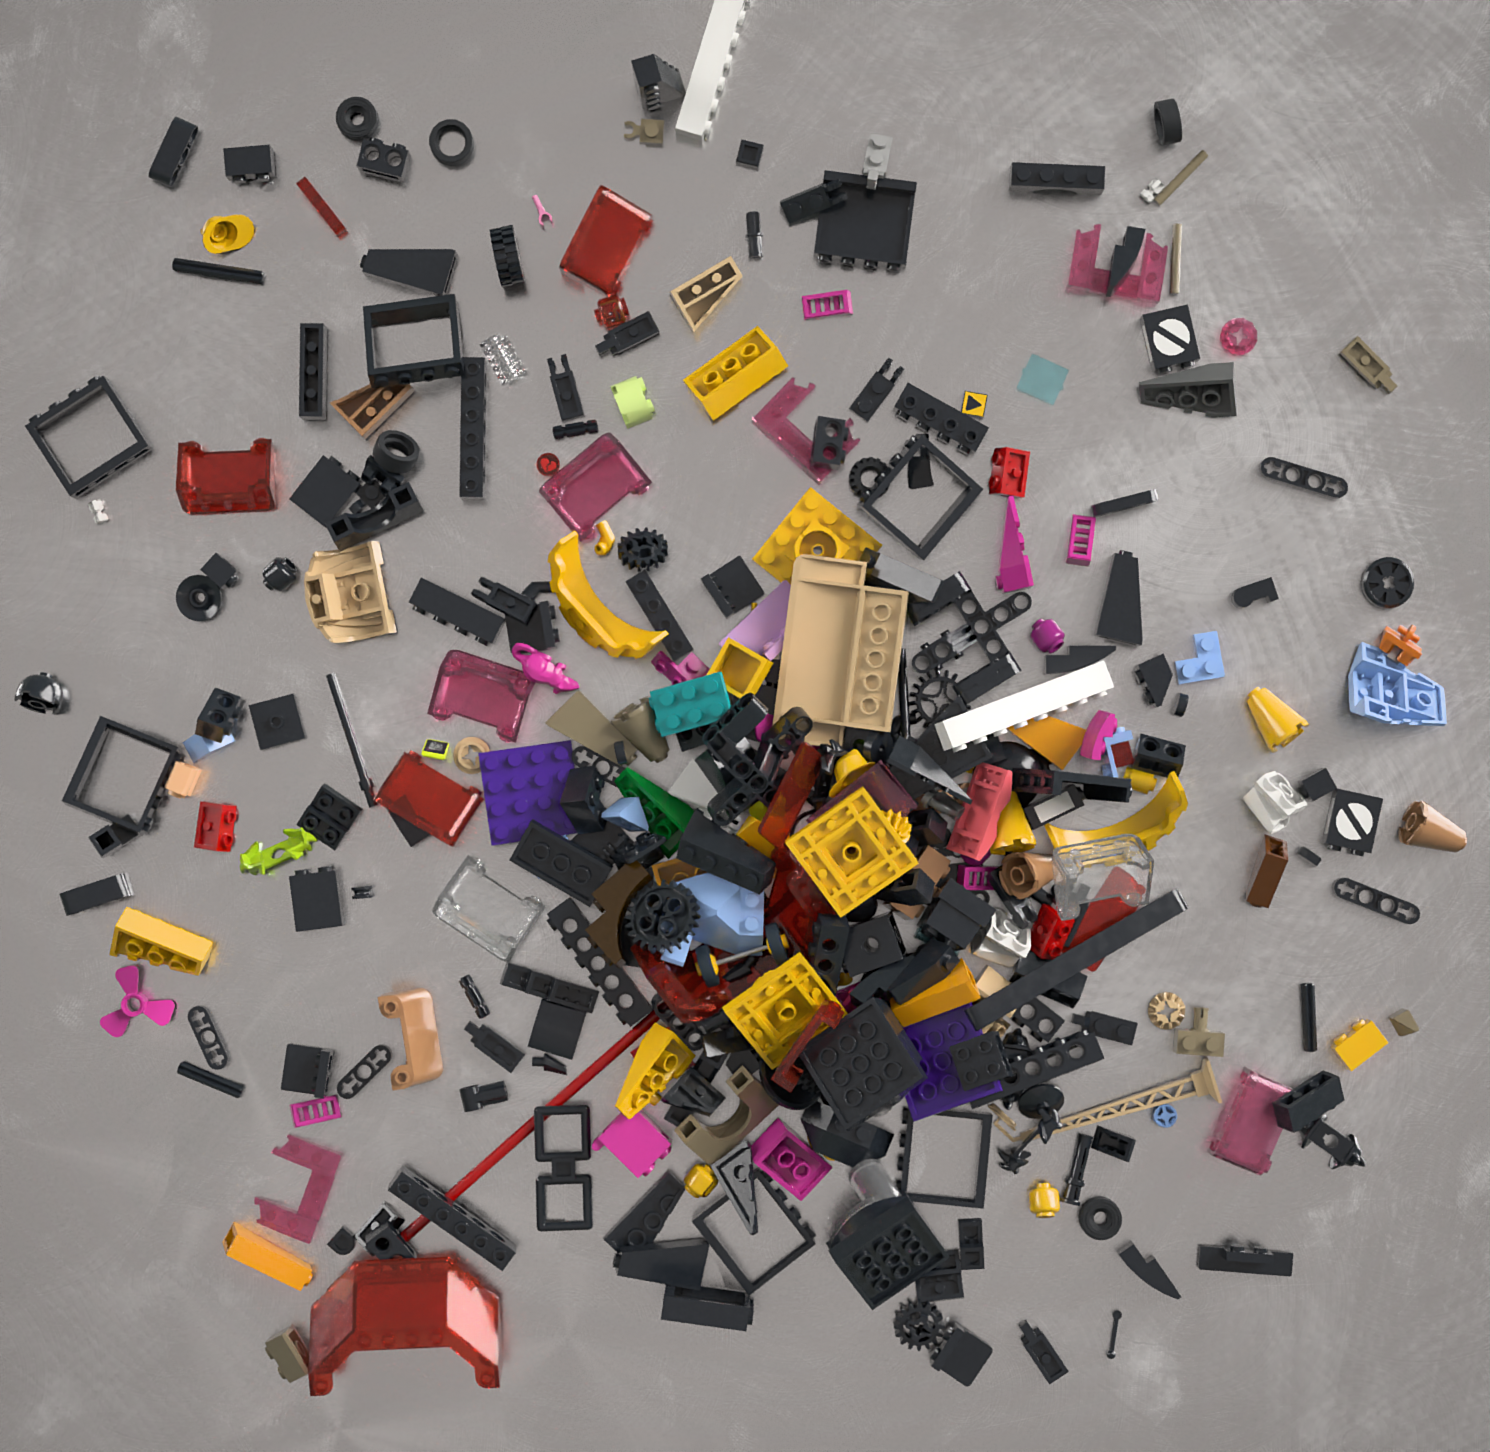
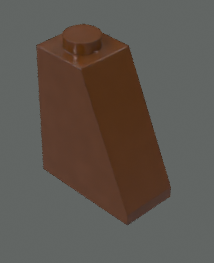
(1267, 871)

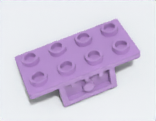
(765, 625)

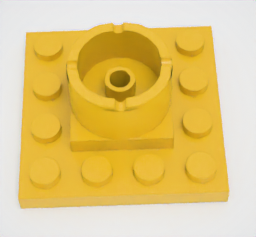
(811, 525)
(854, 874)
(779, 1008)

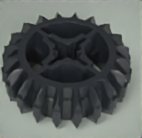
(921, 696)

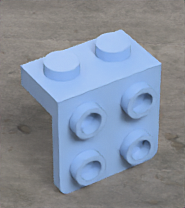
(1120, 735)

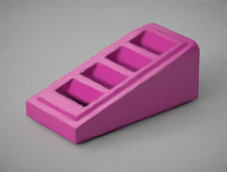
(846, 294)
(1076, 559)
(964, 874)
(295, 1114)

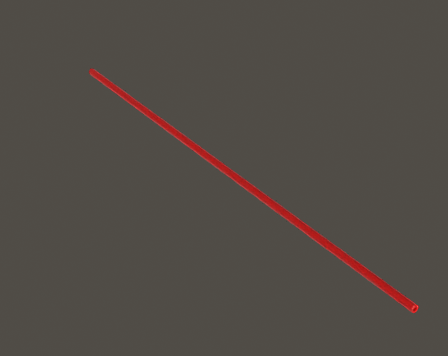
(528, 1127)

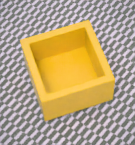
(741, 668)

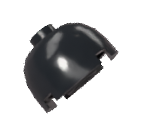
(40, 693)

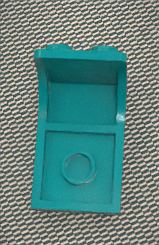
(689, 704)

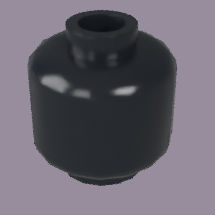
(279, 574)

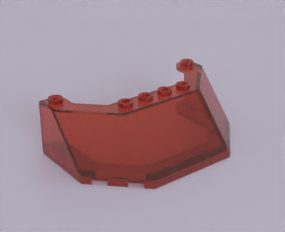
(791, 904)
(405, 1307)

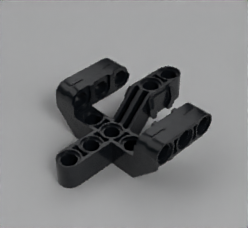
(1001, 665)
(723, 741)

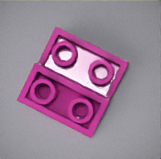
(1101, 726)

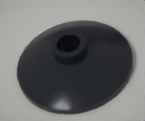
(188, 600)
(1040, 1096)

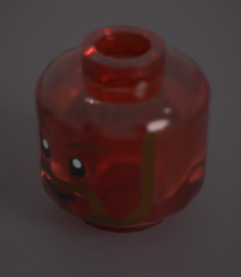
(611, 311)

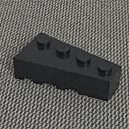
(656, 81)

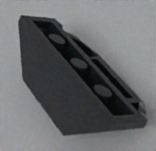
(848, 1147)

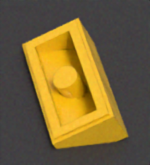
(750, 834)

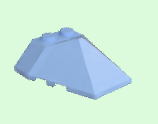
(1391, 692)
(729, 914)

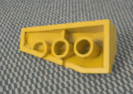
(657, 1061)

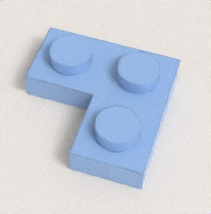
(1208, 661)

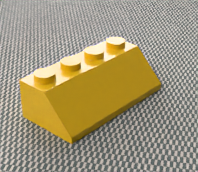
(735, 372)

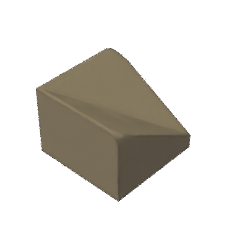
(1403, 1022)

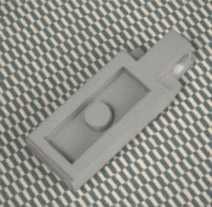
(876, 159)

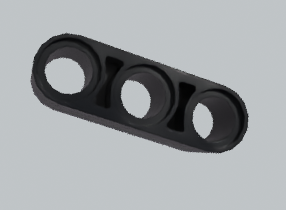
(173, 151)
(94, 894)
(683, 1031)

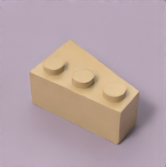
(705, 291)

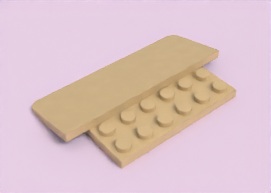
(840, 648)

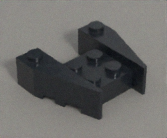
(915, 885)

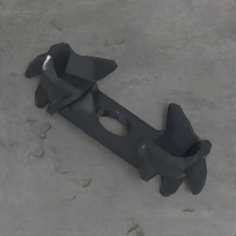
(827, 766)
(1014, 1045)
(1045, 1128)
(1346, 1152)

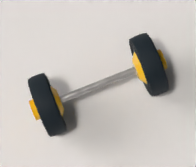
(708, 966)

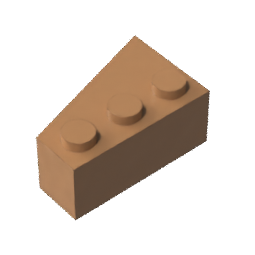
(371, 406)
(936, 867)

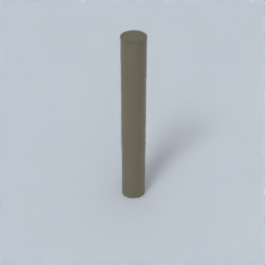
(1181, 177)
(1175, 258)

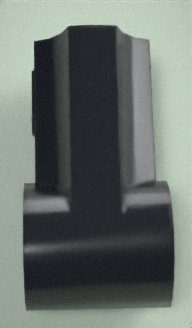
(477, 1096)

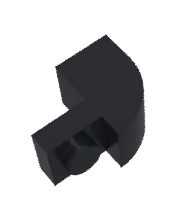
(111, 838)

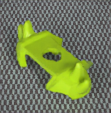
(260, 860)

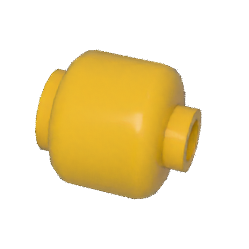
(700, 1180)
(1044, 1201)

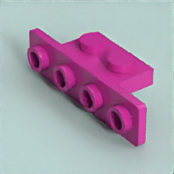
(687, 670)

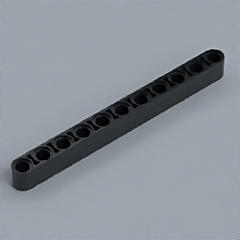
(1076, 959)

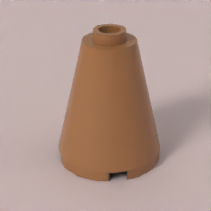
(1430, 829)
(1025, 873)

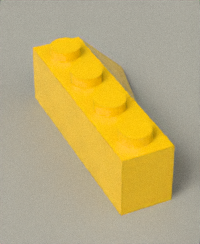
(159, 943)

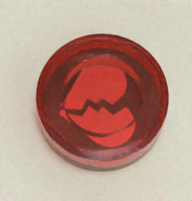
(548, 464)

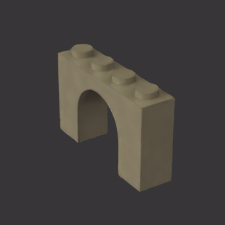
(717, 1141)

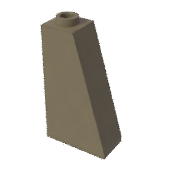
(589, 727)

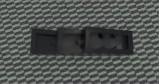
(549, 987)

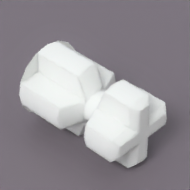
(1154, 187)
(96, 507)

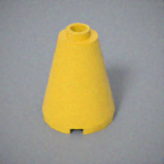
(1274, 718)
(1013, 829)

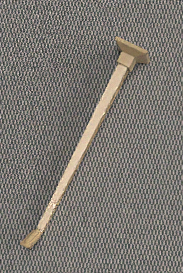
(1203, 1082)

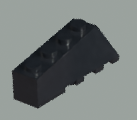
(724, 854)

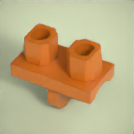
(1409, 649)

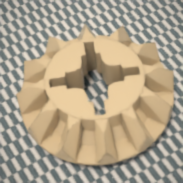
(462, 749)
(1157, 1004)

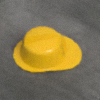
(226, 233)
(848, 769)

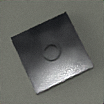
(277, 721)

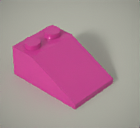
(789, 1159)

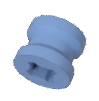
(1168, 1116)

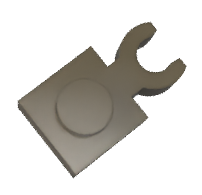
(649, 131)

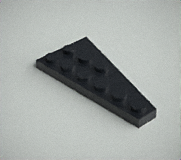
(951, 762)

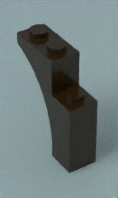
(615, 898)

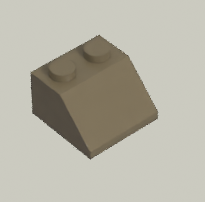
(289, 1354)

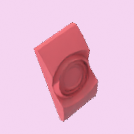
(977, 826)

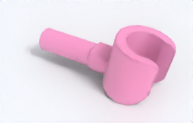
(541, 211)

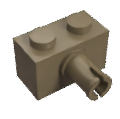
(1199, 1038)

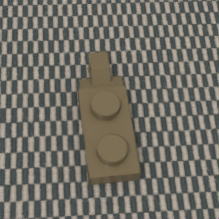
(1369, 365)

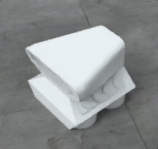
(693, 788)
(1274, 801)
(1001, 940)

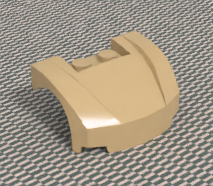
(348, 594)

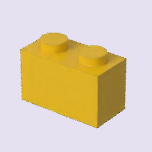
(1358, 1044)

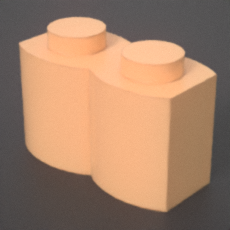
(182, 779)

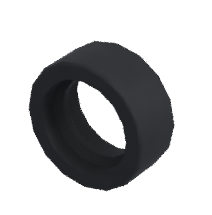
(1168, 121)
(439, 129)
(393, 462)

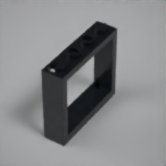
(413, 311)
(106, 469)
(949, 518)
(87, 761)
(981, 1167)
(728, 1259)
(708, 1307)

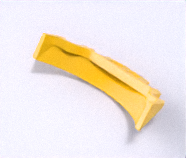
(585, 610)
(1148, 824)

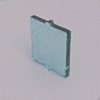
(1042, 379)

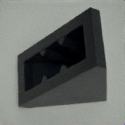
(1113, 1143)

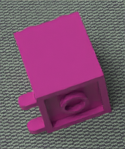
(635, 1142)

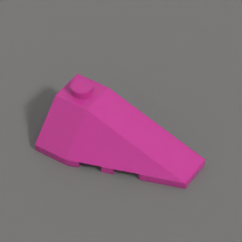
(1013, 567)

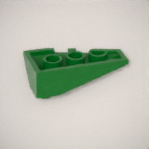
(663, 812)

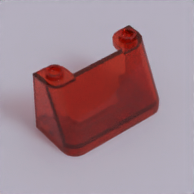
(605, 241)
(226, 479)
(429, 799)

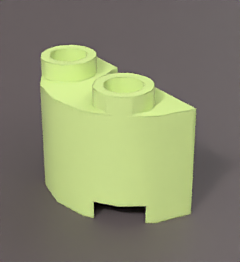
(632, 402)

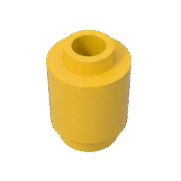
(1141, 781)

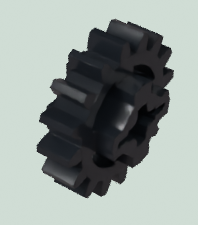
(642, 549)
(917, 1334)

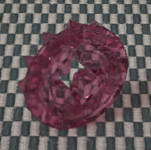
(1229, 341)

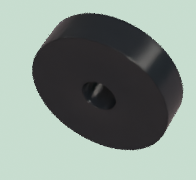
(877, 746)

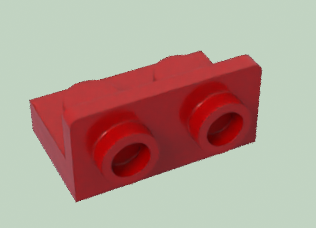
(1009, 472)
(215, 826)
(1049, 933)

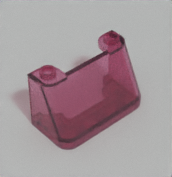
(594, 484)
(482, 693)
(1251, 1124)

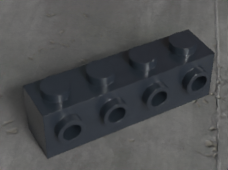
(940, 418)

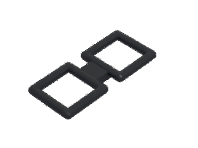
(563, 1168)

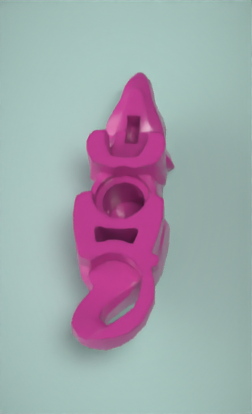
(540, 669)

